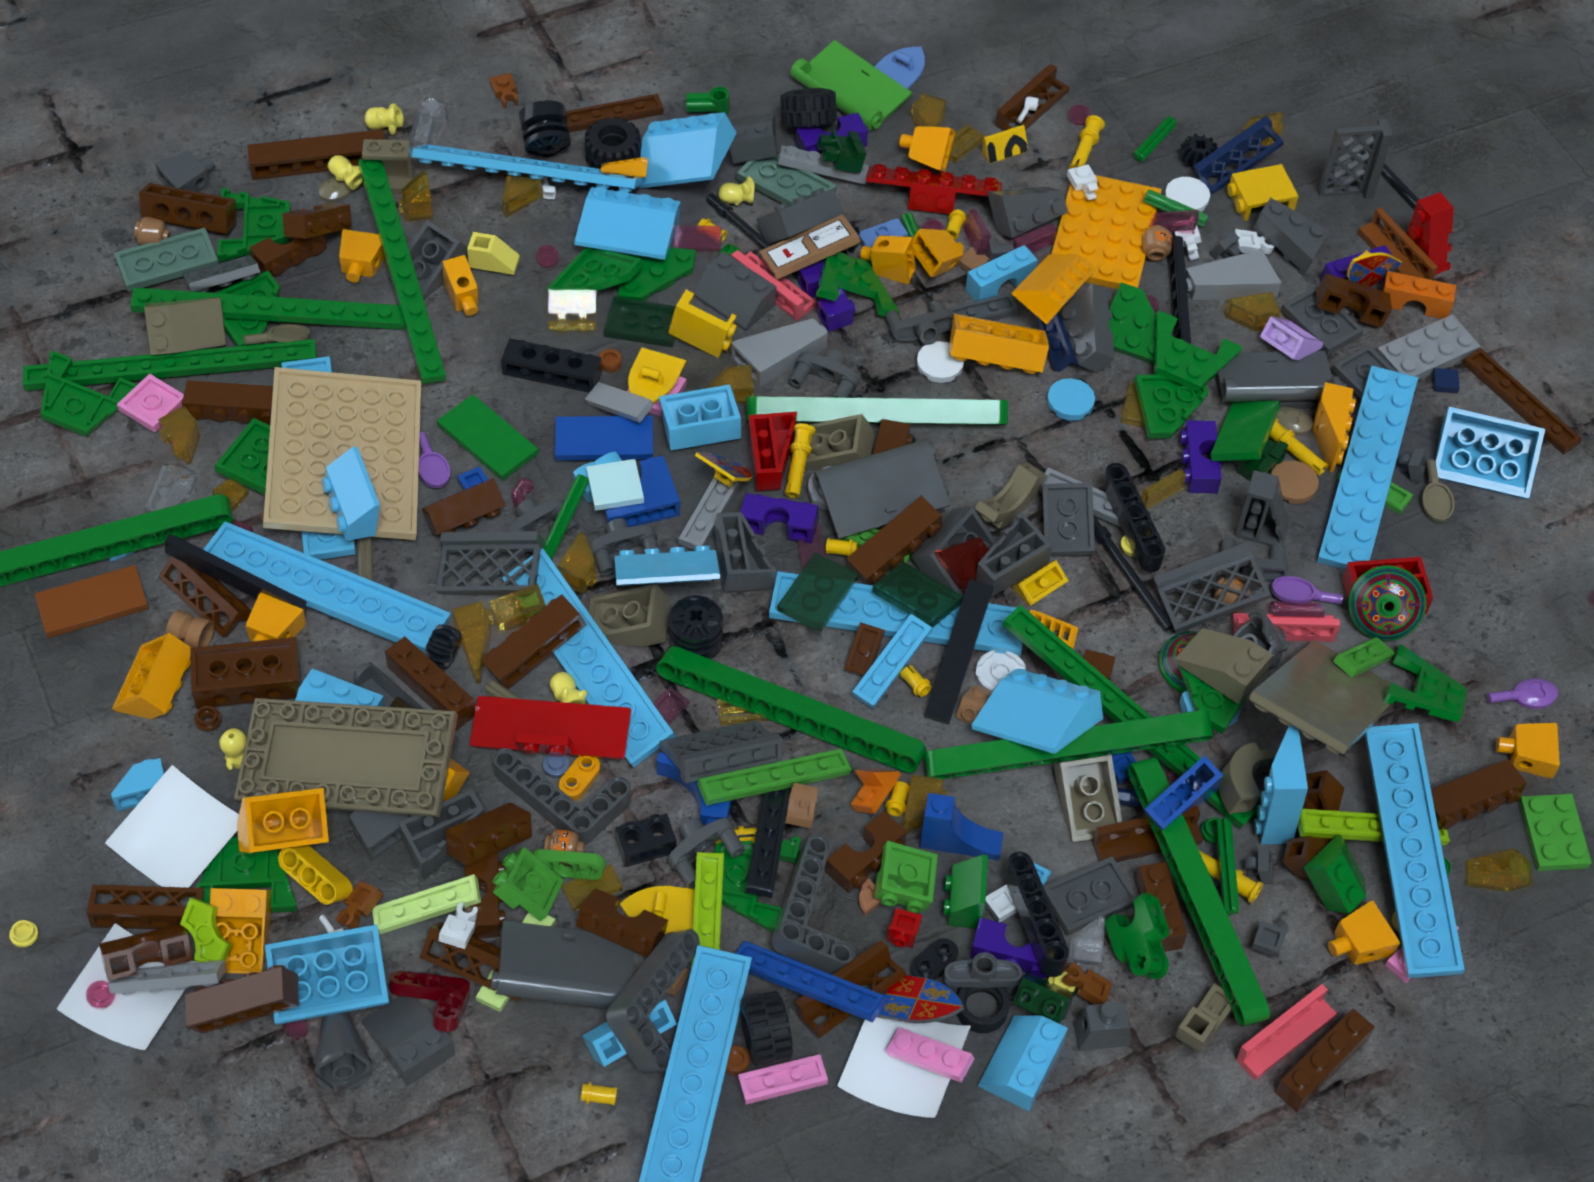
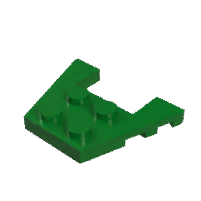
(261, 220)
(854, 276)
(1184, 361)
(75, 405)
(1432, 690)
(248, 870)
(735, 880)

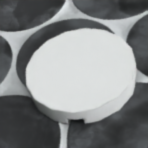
(1188, 192)
(937, 363)
(996, 666)

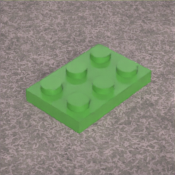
(1554, 832)

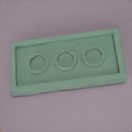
(782, 181)
(165, 260)

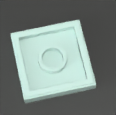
(615, 484)

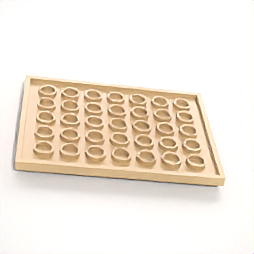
(317, 421)

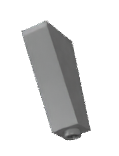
(1233, 278)
(778, 349)

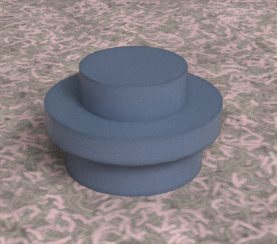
(556, 766)

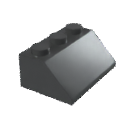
(735, 289)
(956, 528)

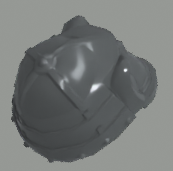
(1265, 634)

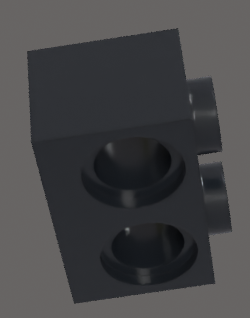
(648, 846)

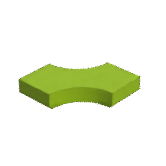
(202, 924)

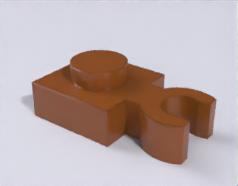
(504, 88)
(359, 903)
(1090, 984)

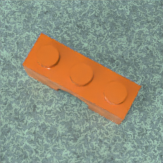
(1435, 295)

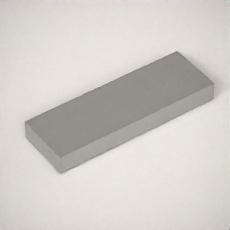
(619, 402)

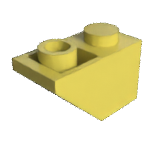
(491, 254)

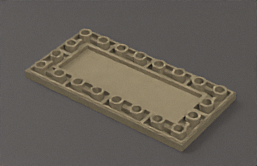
(1323, 698)
(358, 753)

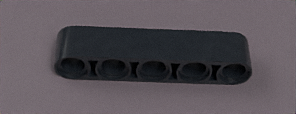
(1133, 517)
(1021, 878)

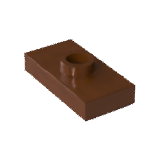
(864, 649)

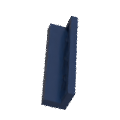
(1233, 150)
(1060, 347)

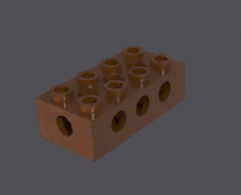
(245, 672)

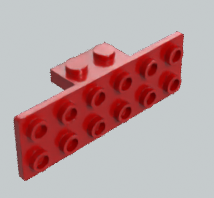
(929, 190)
(551, 727)

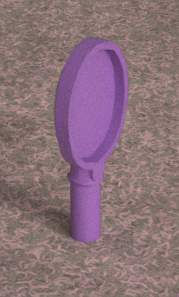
(432, 466)
(1300, 590)
(1529, 693)

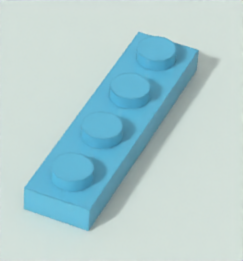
(891, 661)

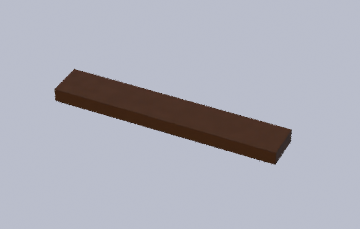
(628, 109)
(1521, 400)

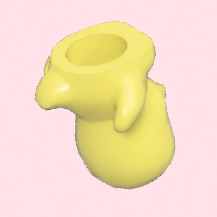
(380, 117)
(345, 171)
(736, 193)
(565, 689)
(232, 745)

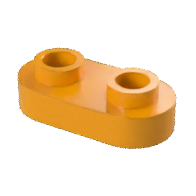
(581, 776)

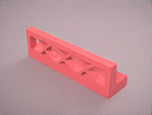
(788, 295)
(1298, 628)
(1286, 1033)

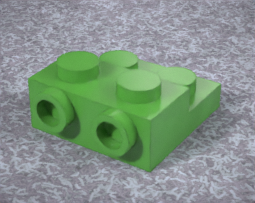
(906, 877)
(527, 883)

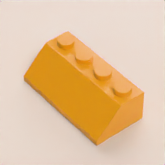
(1053, 284)
(998, 344)

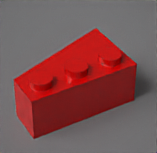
(1430, 229)
(770, 447)
(1411, 564)

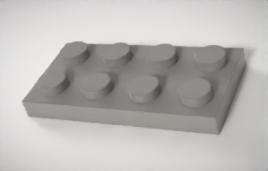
(1429, 348)

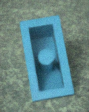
(137, 783)

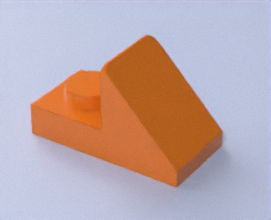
(875, 788)

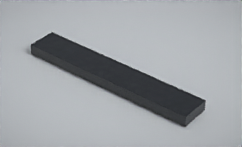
(1178, 290)
(226, 571)
(959, 652)
(768, 843)

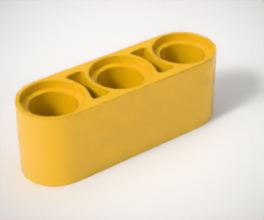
(315, 874)

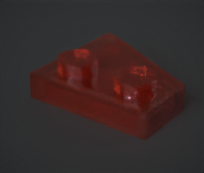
(962, 560)

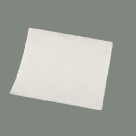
(174, 831)
(131, 1017)
(892, 1082)

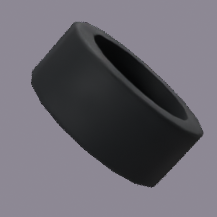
(984, 1025)

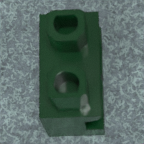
(844, 152)
(1272, 455)
(1045, 1001)

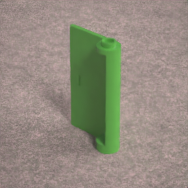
(856, 82)

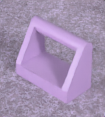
(1290, 338)

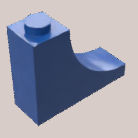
(659, 496)
(1188, 791)
(708, 813)
(952, 832)

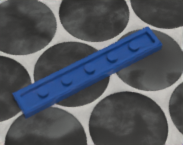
(813, 982)

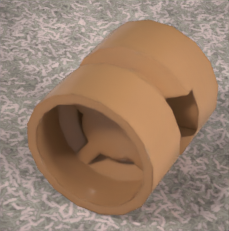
(191, 631)

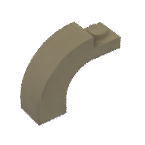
(1013, 497)
(1238, 787)
(1204, 1022)

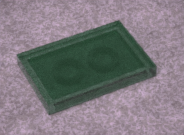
(640, 322)
(817, 592)
(917, 594)

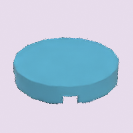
(1071, 399)

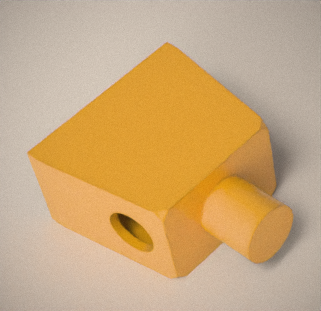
(930, 146)
(937, 250)
(360, 254)
(892, 257)
(460, 285)
(274, 619)
(1532, 748)
(1364, 936)

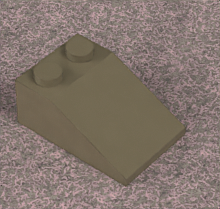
(184, 325)
(840, 441)
(633, 615)
(1225, 662)
(1088, 795)

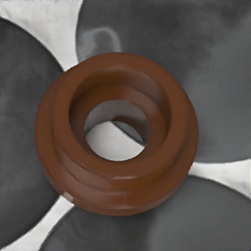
(204, 713)

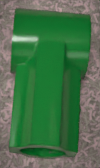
(715, 101)

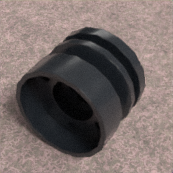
(544, 128)
(697, 626)

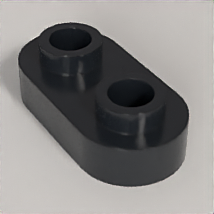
(935, 959)

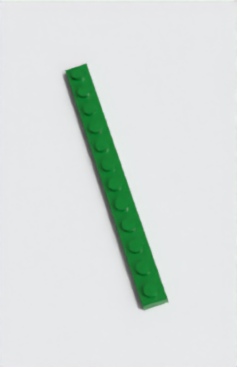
(402, 271)
(283, 309)
(176, 364)
(1113, 700)

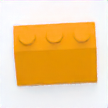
(154, 677)
(282, 820)

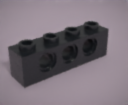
(551, 365)

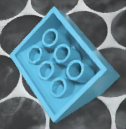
(686, 149)
(628, 223)
(1488, 452)
(666, 567)
(1039, 711)
(1283, 793)
(334, 972)

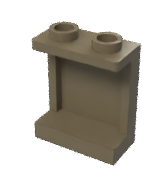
(396, 160)

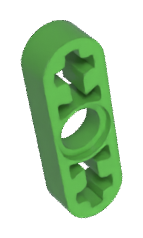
(585, 865)

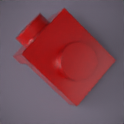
(904, 928)

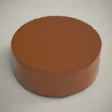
(611, 360)
(738, 1061)

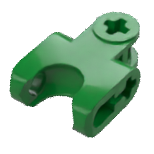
(1141, 940)

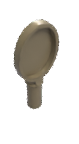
(333, 190)
(279, 333)
(1295, 420)
(1437, 497)

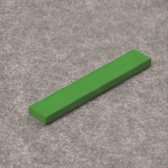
(773, 776)

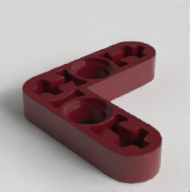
(450, 993)

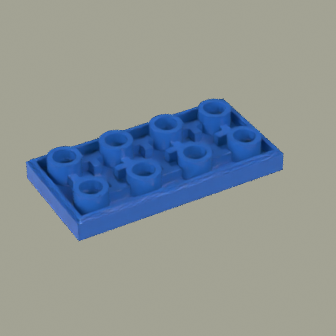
(598, 435)

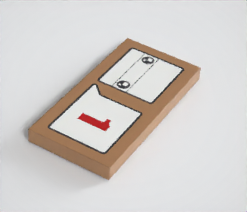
(809, 246)

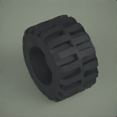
(808, 107)
(611, 141)
(766, 1028)

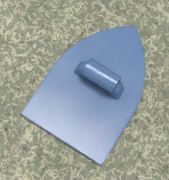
(903, 65)

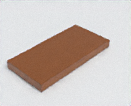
(91, 601)

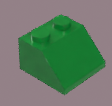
(1337, 877)
(967, 892)

